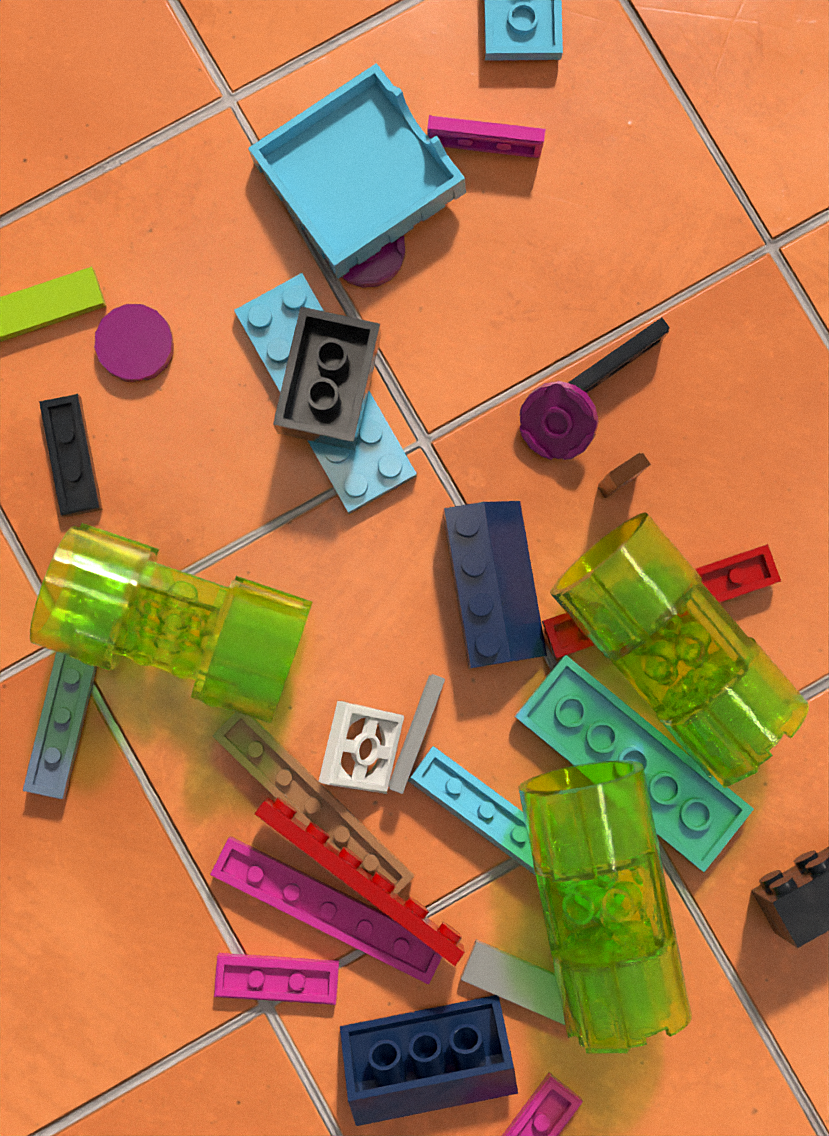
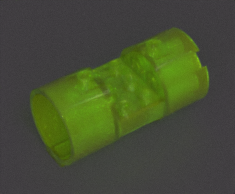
(115, 602)
(681, 650)
(605, 904)

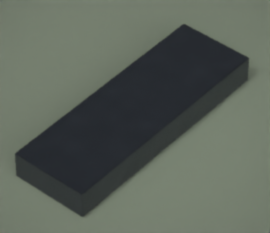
(622, 356)
(70, 455)

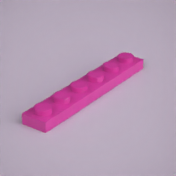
(324, 908)

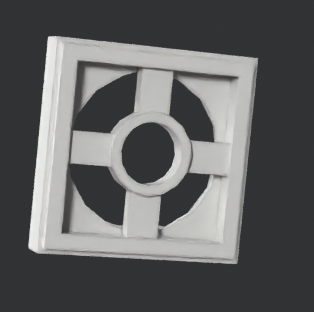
(379, 776)

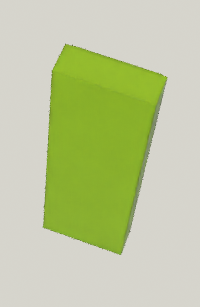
(49, 303)

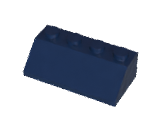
(494, 583)
(427, 1060)

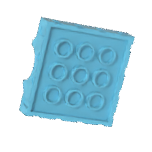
(357, 170)

